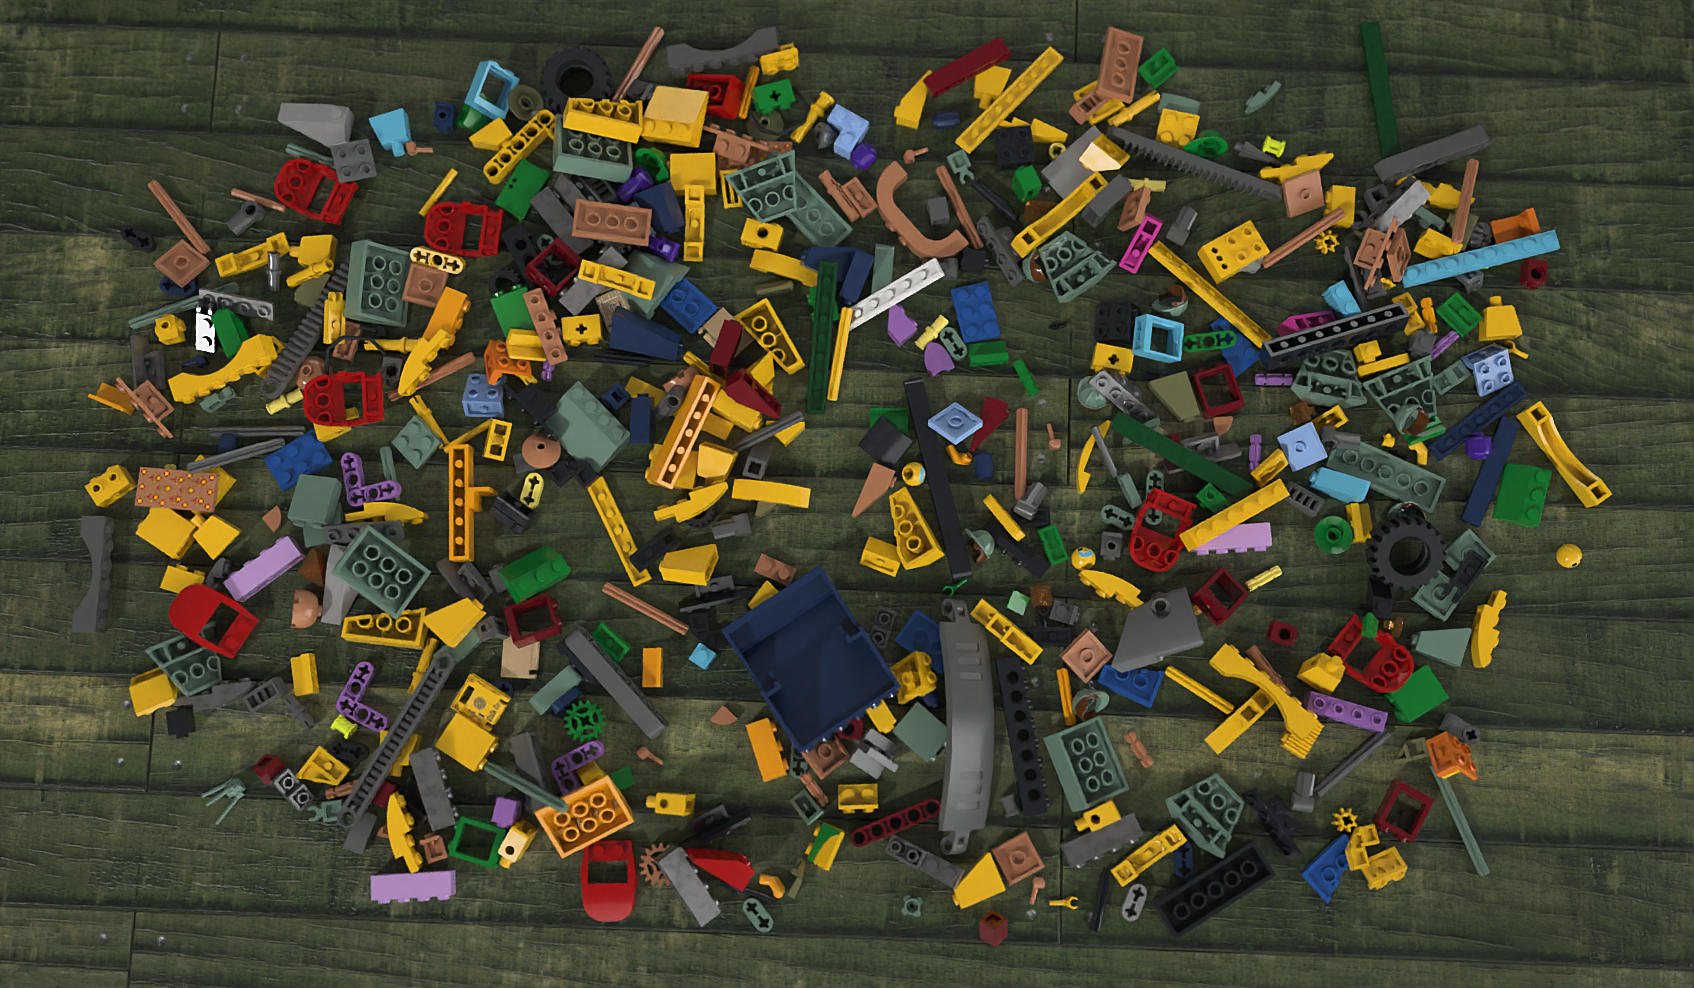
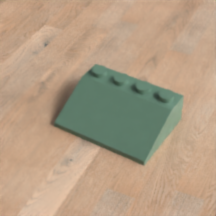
(590, 154)
(377, 284)
(587, 428)
(380, 571)
(1086, 764)

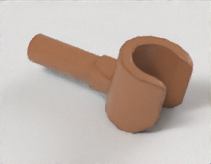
(413, 150)
(909, 155)
(1054, 444)
(643, 752)
(1038, 882)

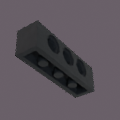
(514, 238)

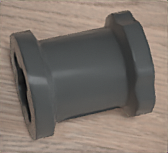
(1010, 805)

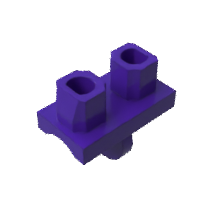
(663, 247)

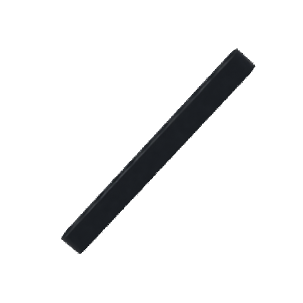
(937, 480)

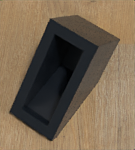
(1378, 599)

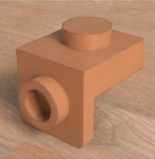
(434, 847)

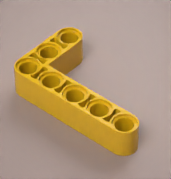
(522, 137)

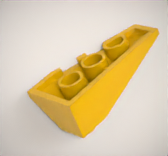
(914, 537)

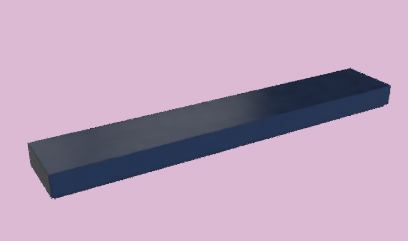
(1477, 420)
(1490, 472)

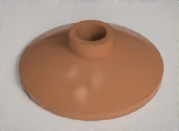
(541, 457)

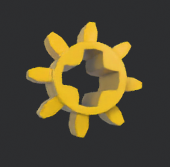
(1327, 236)
(1348, 816)

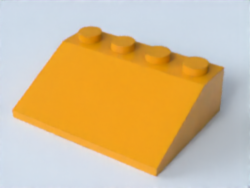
(591, 815)

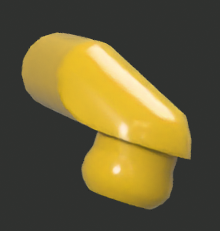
(1421, 453)

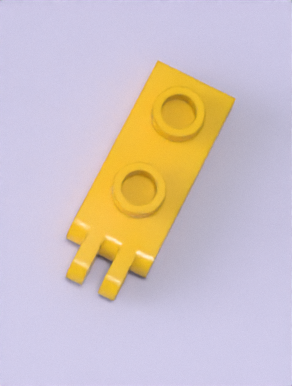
(334, 318)

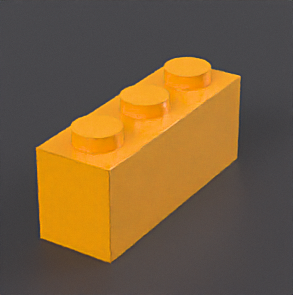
(448, 314)
(767, 749)

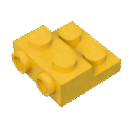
(914, 676)

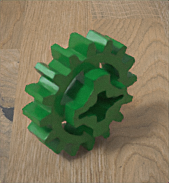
(574, 715)

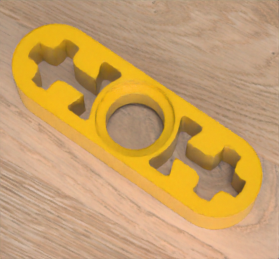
(446, 257)
(1382, 365)
(1003, 516)

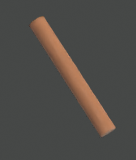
(259, 200)

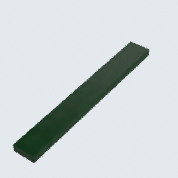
(1380, 89)
(821, 337)
(1180, 456)

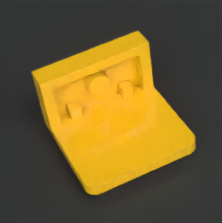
(784, 60)

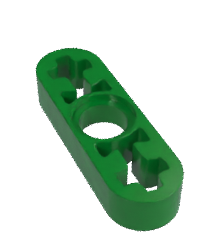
(1224, 345)

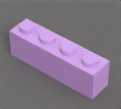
(1239, 539)
(264, 569)
(415, 885)

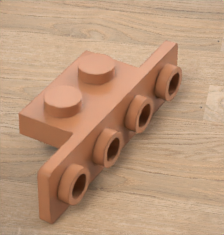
(734, 146)
(1372, 249)
(545, 326)
(151, 402)

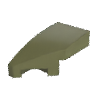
(1412, 750)
(798, 871)

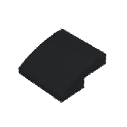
(885, 442)
(414, 803)

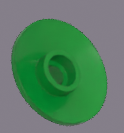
(1342, 535)

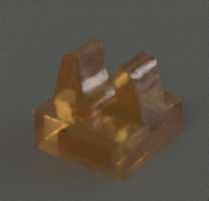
(1301, 413)
(1041, 596)
(1394, 627)

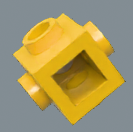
(170, 329)

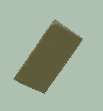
(774, 288)

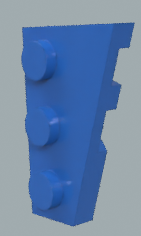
(1242, 354)
(1134, 684)
(1327, 867)

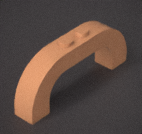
(907, 233)

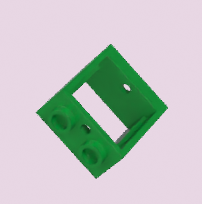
(230, 331)
(494, 857)

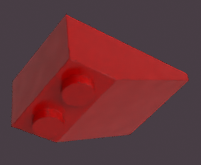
(724, 93)
(725, 864)

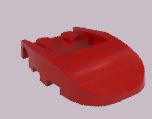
(299, 183)
(447, 224)
(326, 399)
(1154, 549)
(194, 608)
(1386, 670)
(609, 900)

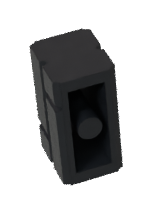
(513, 513)

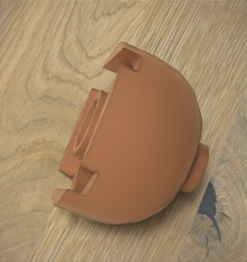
(309, 369)
(683, 378)
(305, 609)

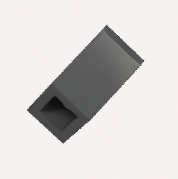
(757, 462)

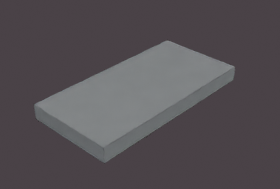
(1067, 170)

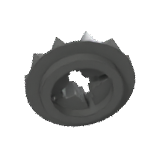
(1481, 236)

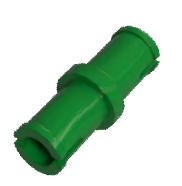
(1026, 377)

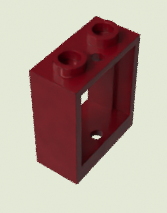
(566, 255)
(725, 348)
(1238, 402)
(1203, 597)
(513, 611)
(1395, 787)

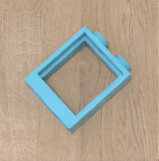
(484, 106)
(1143, 333)

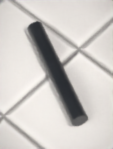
(752, 893)

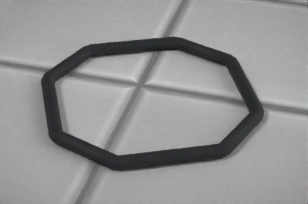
(789, 129)
(351, 338)

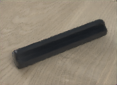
(622, 359)
(1100, 902)

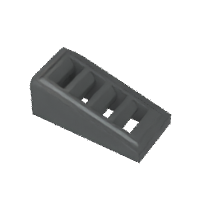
(610, 197)
(1305, 493)
(277, 689)

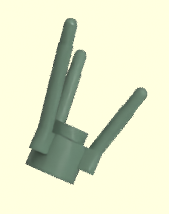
(232, 787)

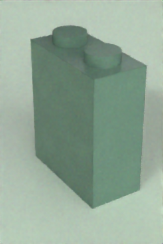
(314, 501)
(922, 732)

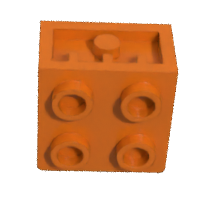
(1515, 227)
(498, 362)
(1450, 755)

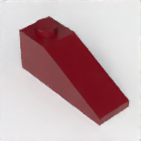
(750, 393)
(992, 416)

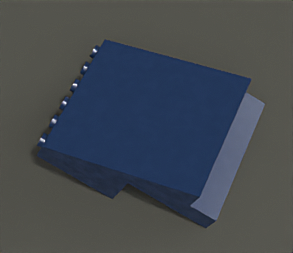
(811, 660)

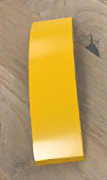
(694, 222)
(252, 258)
(784, 266)
(616, 279)
(1081, 476)
(771, 492)
(1147, 854)

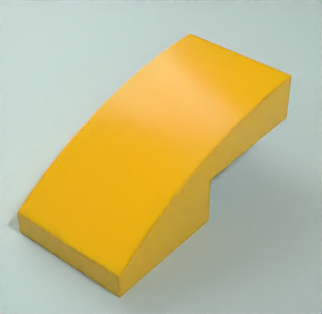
(1415, 321)

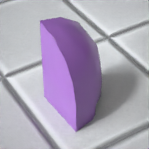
(937, 359)

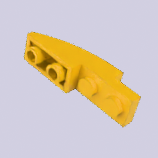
(1299, 166)
(1441, 197)
(416, 366)
(701, 500)
(389, 511)
(1108, 585)
(1483, 635)
(1239, 721)
(398, 825)

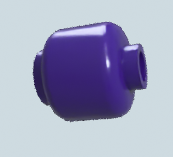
(863, 156)
(1478, 446)

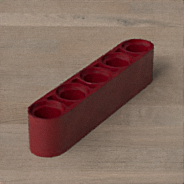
(966, 67)
(885, 822)

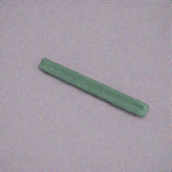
(176, 308)
(526, 787)
(1461, 824)

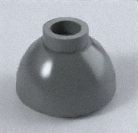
(824, 135)

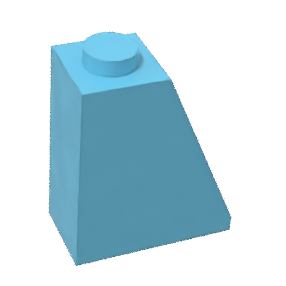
(1339, 485)

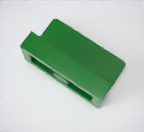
(472, 118)
(987, 353)

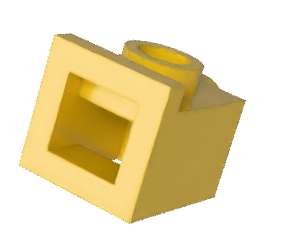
(1366, 353)

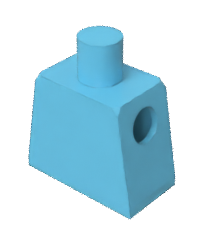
(392, 130)

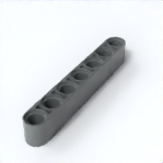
(1432, 154)
(616, 682)

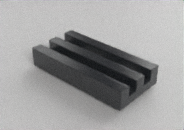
(1033, 524)

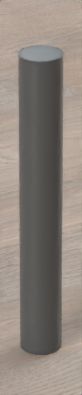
(1104, 450)

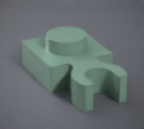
(959, 163)
(215, 401)
(328, 811)

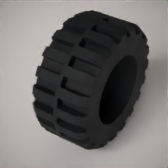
(570, 62)
(1422, 568)

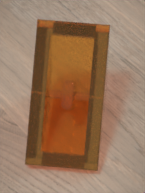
(314, 568)

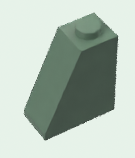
(1441, 645)

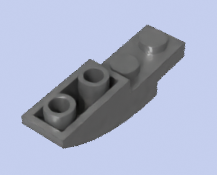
(219, 696)
(924, 861)

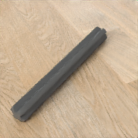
(258, 431)
(767, 432)
(235, 455)
(1351, 763)

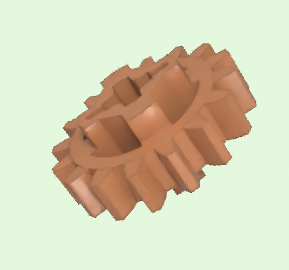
(649, 860)

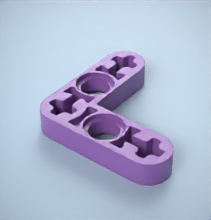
(360, 487)
(354, 699)
(570, 765)

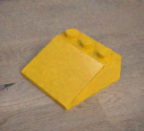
(675, 116)

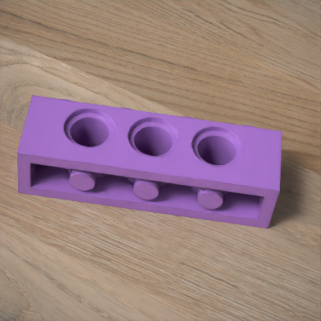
(1344, 711)

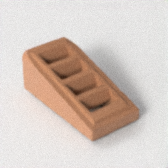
(1080, 113)

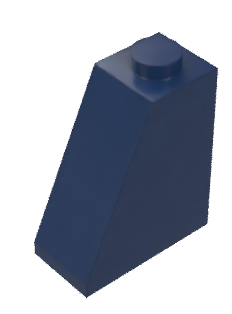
(664, 206)
(842, 255)
(856, 278)
(642, 420)

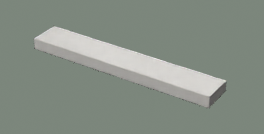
(895, 292)

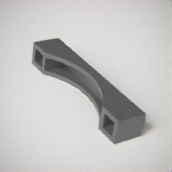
(685, 58)
(92, 611)

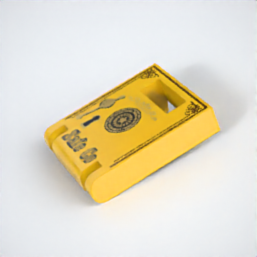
(483, 703)

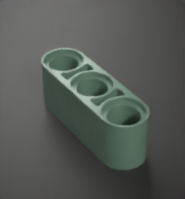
(882, 267)
(465, 647)
(555, 688)

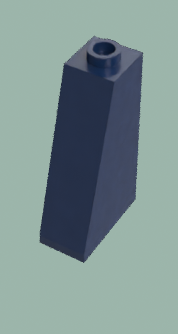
(643, 336)

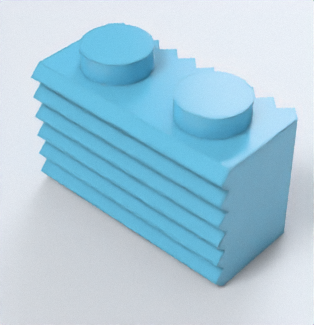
(1341, 301)

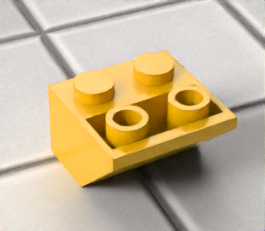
(152, 691)

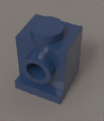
(445, 109)
(614, 397)

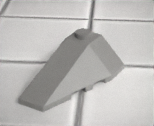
(320, 122)
(337, 594)

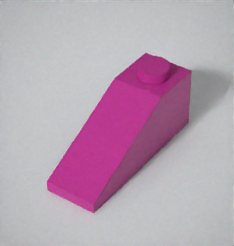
(1140, 243)
(1304, 322)

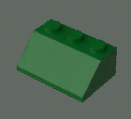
(1521, 495)
(534, 573)

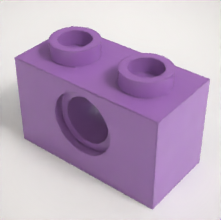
(507, 811)

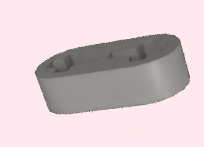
(1138, 903)

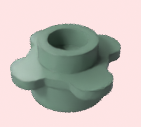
(915, 911)

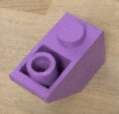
(900, 326)

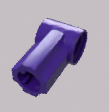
(637, 182)

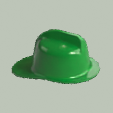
(1206, 144)
(653, 163)

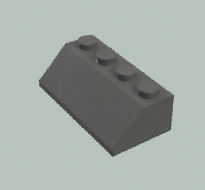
(530, 766)

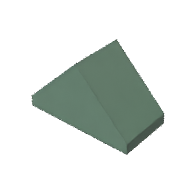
(806, 806)

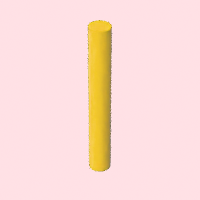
(438, 192)
(469, 435)

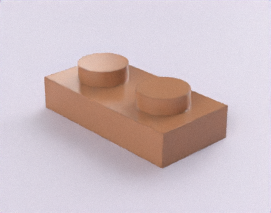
(859, 197)
(348, 350)
(775, 570)

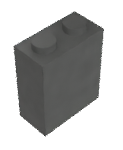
(1107, 200)

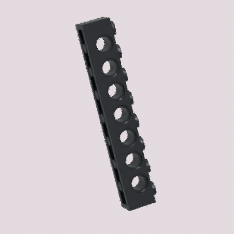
(1333, 336)
(1041, 803)

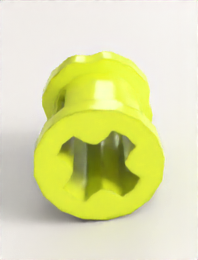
(1273, 146)
(344, 726)

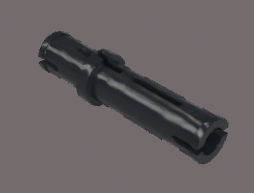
(1002, 205)

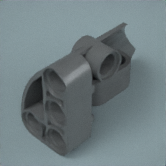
(1157, 631)

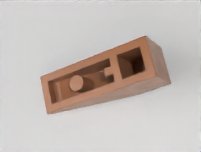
(876, 485)

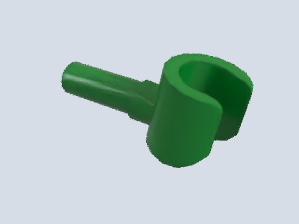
(954, 587)

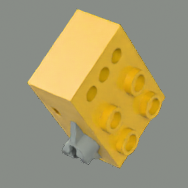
(1234, 252)

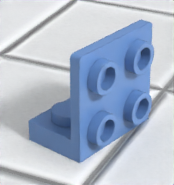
(1490, 368)
(483, 398)

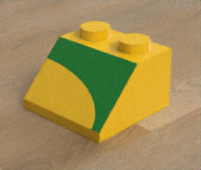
(825, 845)

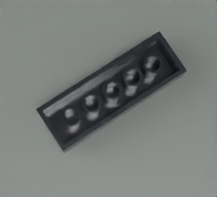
(1212, 888)

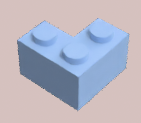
(850, 129)

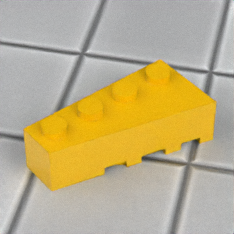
(605, 118)
(770, 333)
(383, 629)

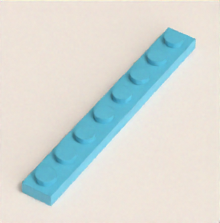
(1480, 258)

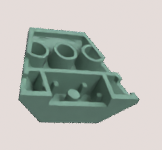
(767, 187)
(1072, 266)
(657, 269)
(1329, 381)
(1405, 386)
(189, 664)
(1207, 813)

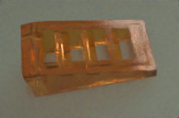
(1032, 209)

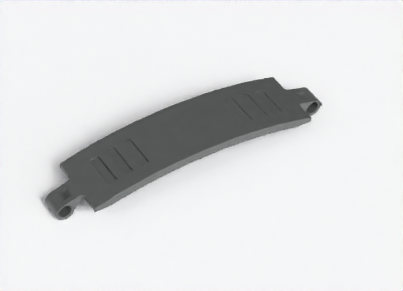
(968, 727)

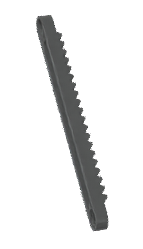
(1195, 164)
(305, 337)
(396, 740)

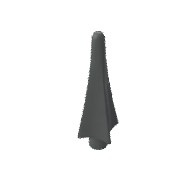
(1250, 151)

